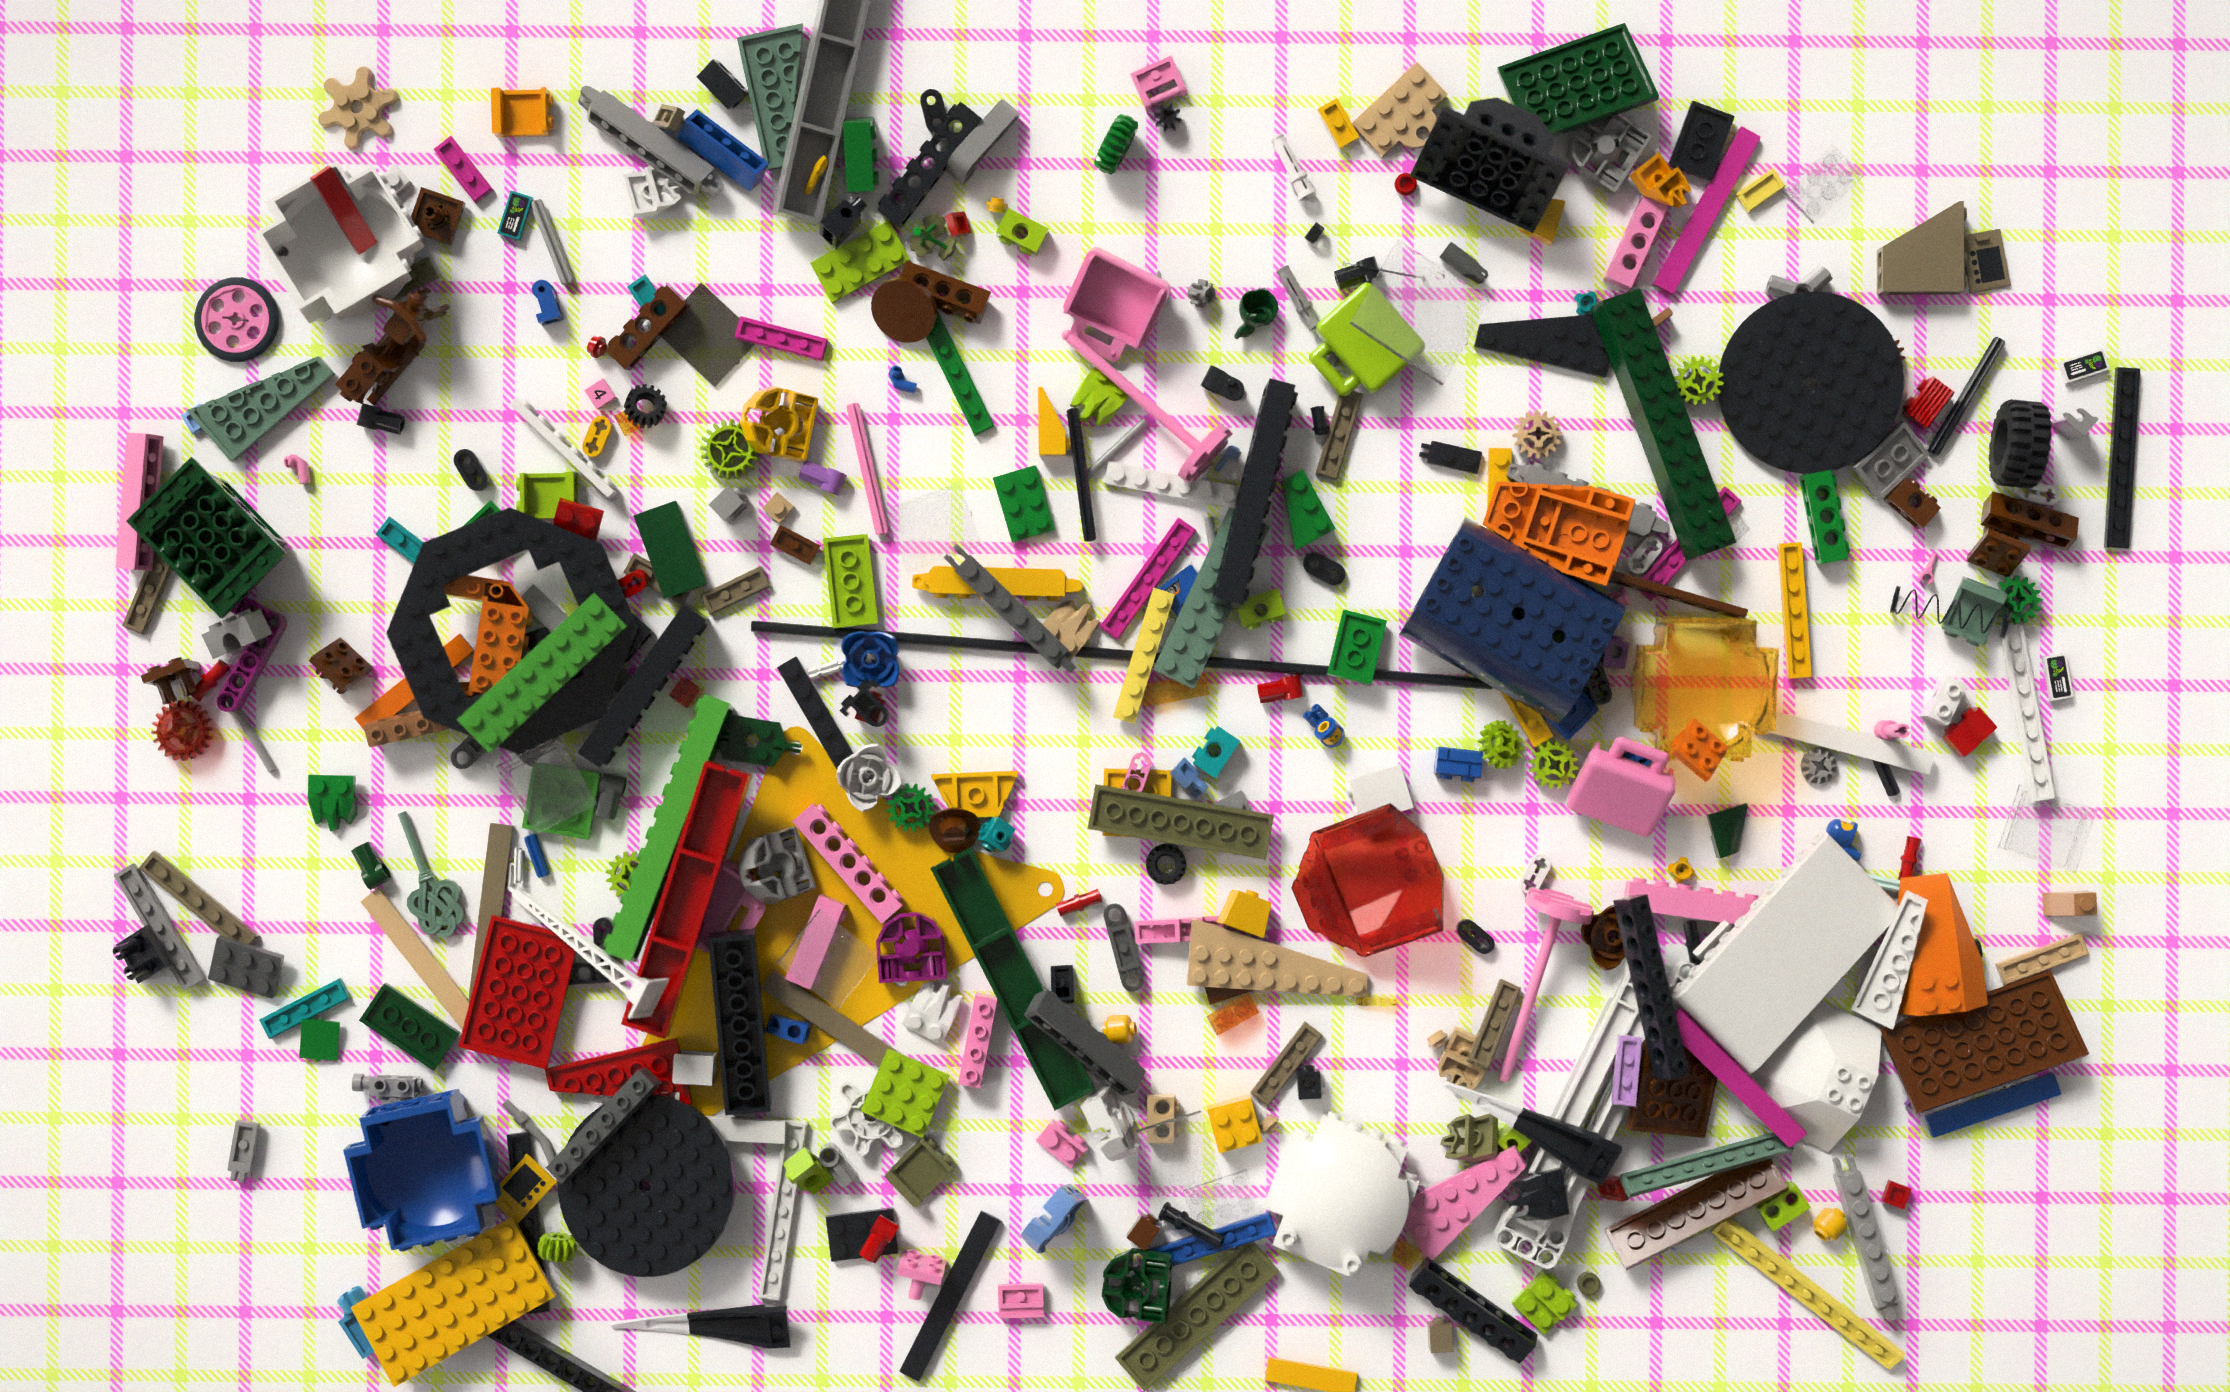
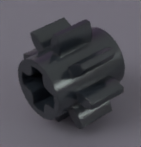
(1166, 124)

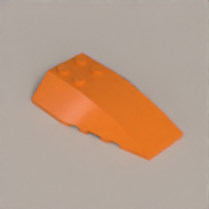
(1563, 525)
(1946, 961)

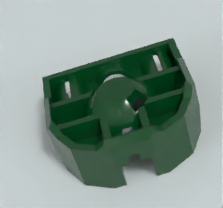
(1154, 1266)

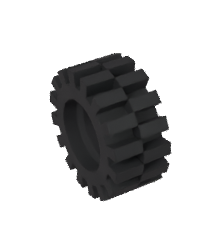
(645, 418)
(1166, 850)

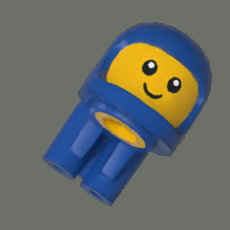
(1327, 729)
(1844, 834)

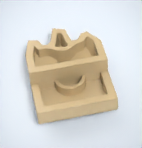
(1071, 626)
(1454, 1060)

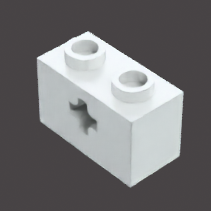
(1943, 700)

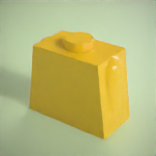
(1245, 912)

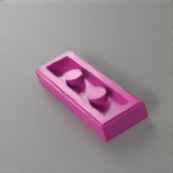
(463, 169)

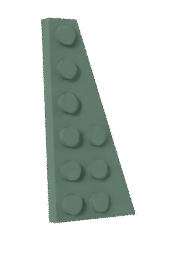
(771, 76)
(252, 411)

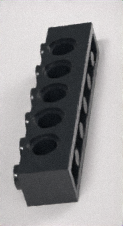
(900, 214)
(1468, 1299)

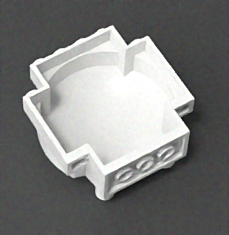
(319, 261)
(1341, 1194)

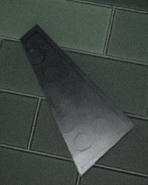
(1557, 342)

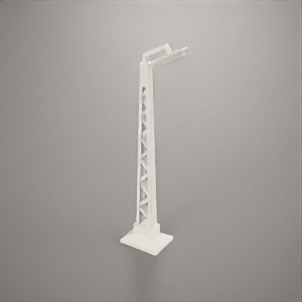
(643, 994)

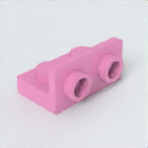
(1062, 1143)

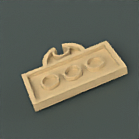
(1401, 112)

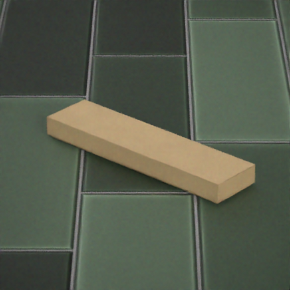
(2042, 959)

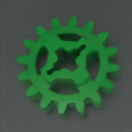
(2017, 590)
(901, 819)

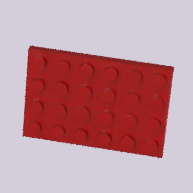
(518, 992)

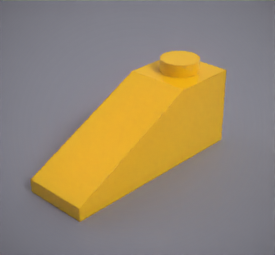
(1051, 433)

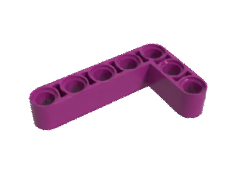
(253, 649)

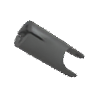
(1463, 263)

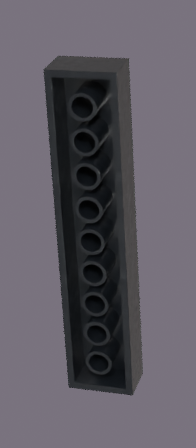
(1253, 494)

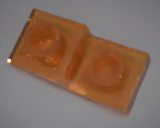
(1232, 1014)

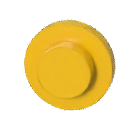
(996, 205)

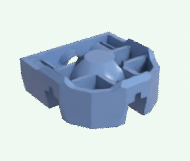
(1062, 1208)

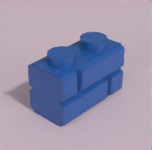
(1458, 763)

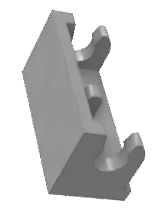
(2074, 428)

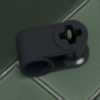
(1219, 382)

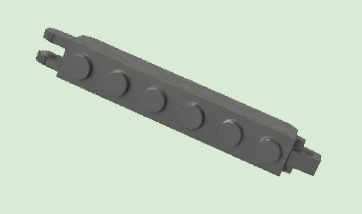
(1011, 610)

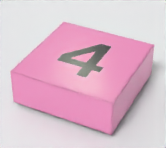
(600, 394)

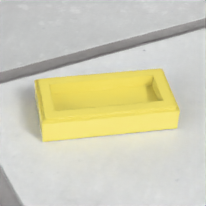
(1760, 190)

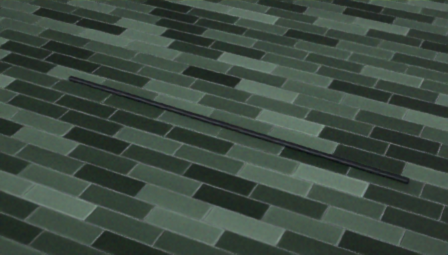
(1114, 654)

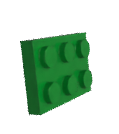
(1023, 503)
(1356, 647)

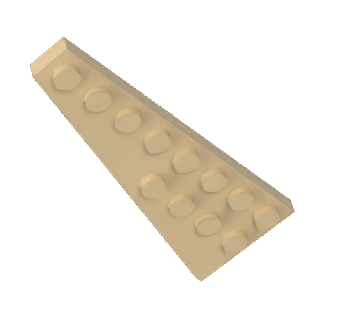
(1242, 962)

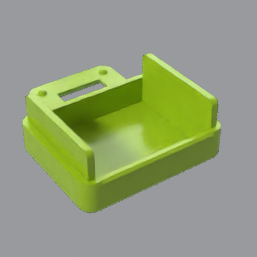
(1365, 358)

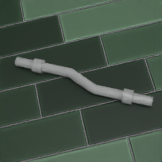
(521, 1118)

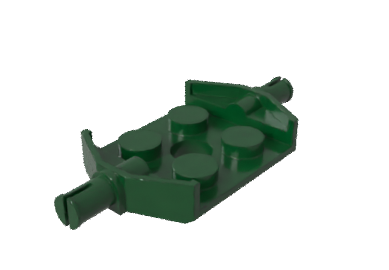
(771, 746)

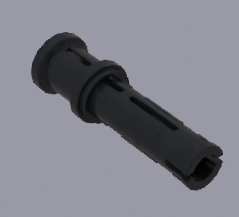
(1182, 1221)

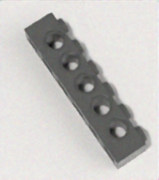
(604, 1125)

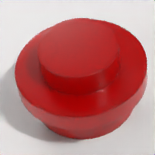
(1405, 184)
(597, 346)

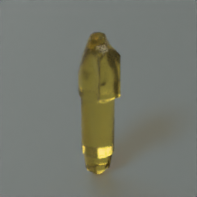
(1376, 1001)

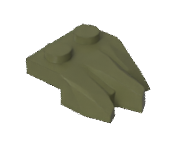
(1472, 1138)

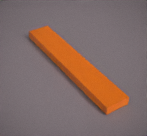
(401, 695)

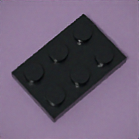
(1701, 140)
(851, 1230)

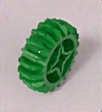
(1116, 144)

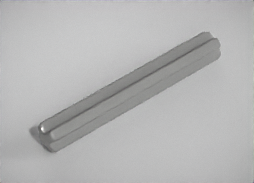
(551, 242)

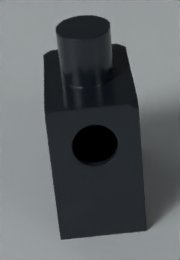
(836, 227)

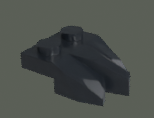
(1539, 1195)

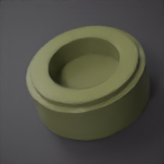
(1588, 1283)

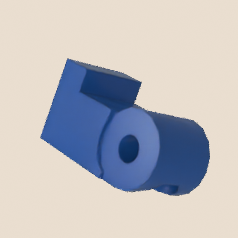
(548, 303)
(789, 1028)

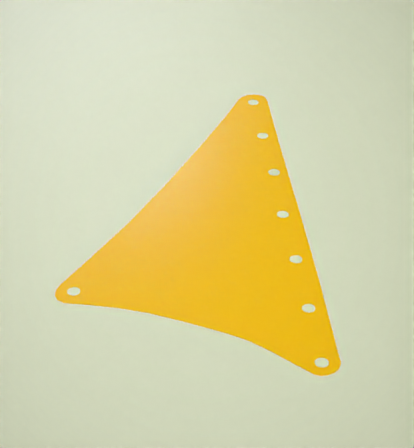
(897, 854)

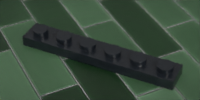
(815, 711)

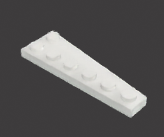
(1887, 977)

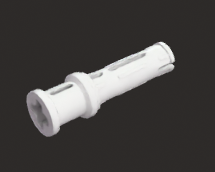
(1297, 177)

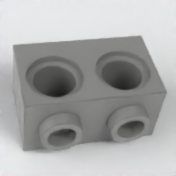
(729, 504)

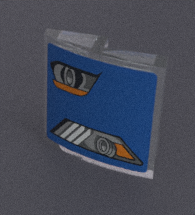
(1180, 585)

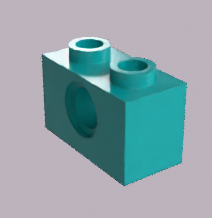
(1210, 764)

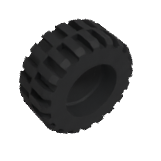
(2020, 443)

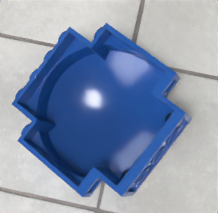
(423, 1170)

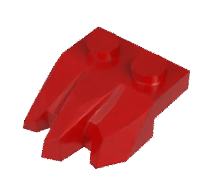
(578, 518)

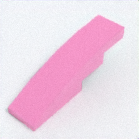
(1168, 929)

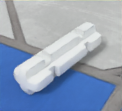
(826, 669)

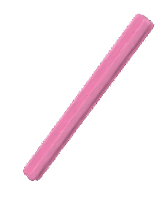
(867, 469)

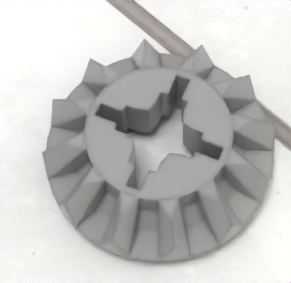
(1808, 768)

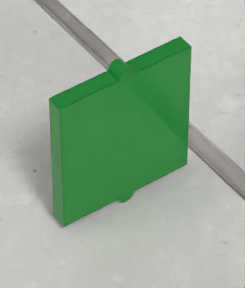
(319, 1039)

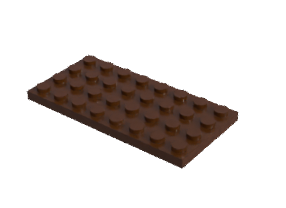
(1976, 1050)

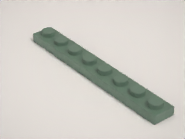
(1703, 1164)

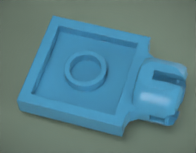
(349, 1322)

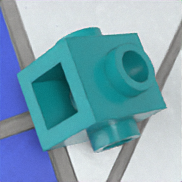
(996, 835)

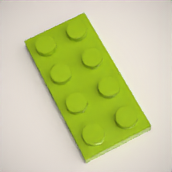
(860, 261)
(850, 581)

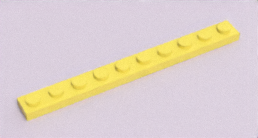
(1809, 1293)

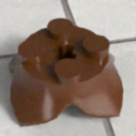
(1605, 953)

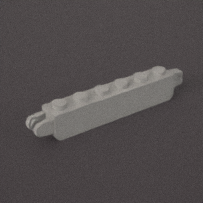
(649, 142)
(1643, 517)
(1866, 1237)

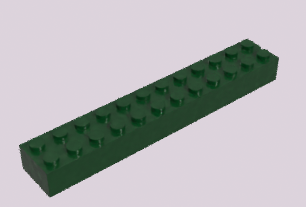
(1662, 424)
(1008, 973)

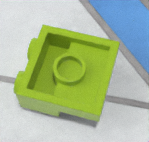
(1544, 1301)

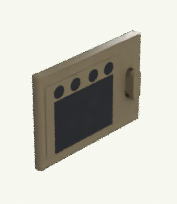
(1986, 261)

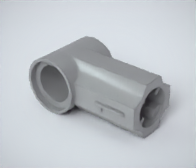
(838, 1166)

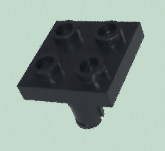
(142, 954)

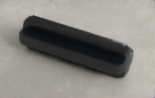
(1887, 778)

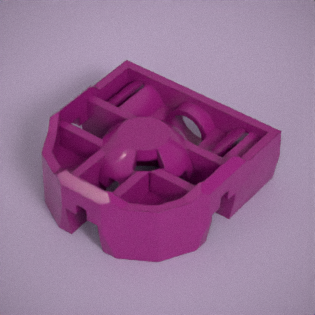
(915, 941)

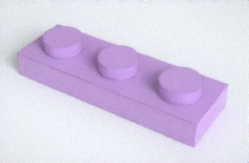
(1626, 1070)

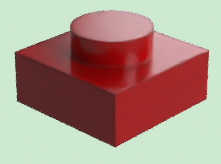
(958, 224)
(1896, 1194)

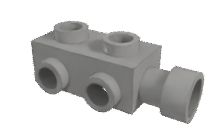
(388, 1085)

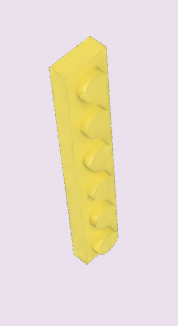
(1143, 655)

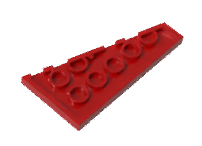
(610, 1071)

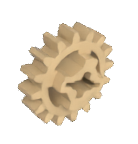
(1537, 445)

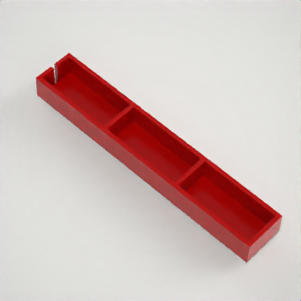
(690, 890)

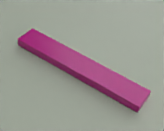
(1673, 559)
(1148, 578)

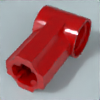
(1285, 688)
(881, 1234)

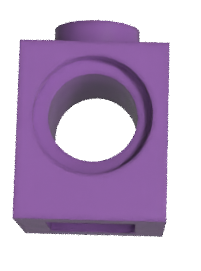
(1620, 661)

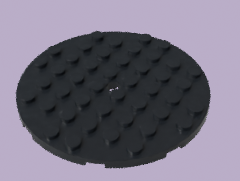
(1854, 373)
(680, 1214)

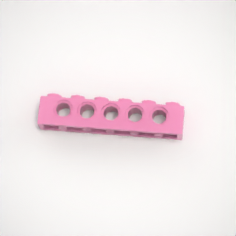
(805, 823)

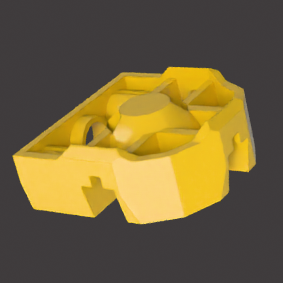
(785, 417)

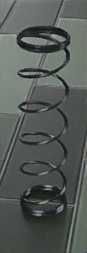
(2005, 620)

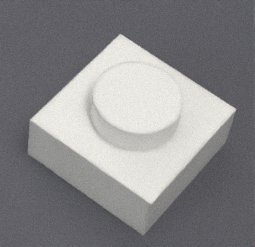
(396, 179)

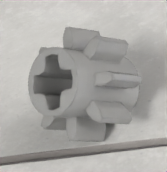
(1201, 293)

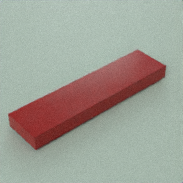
(343, 209)

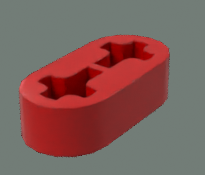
(633, 589)

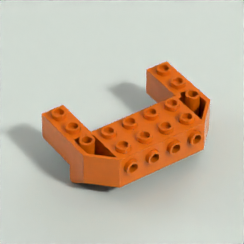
(499, 630)

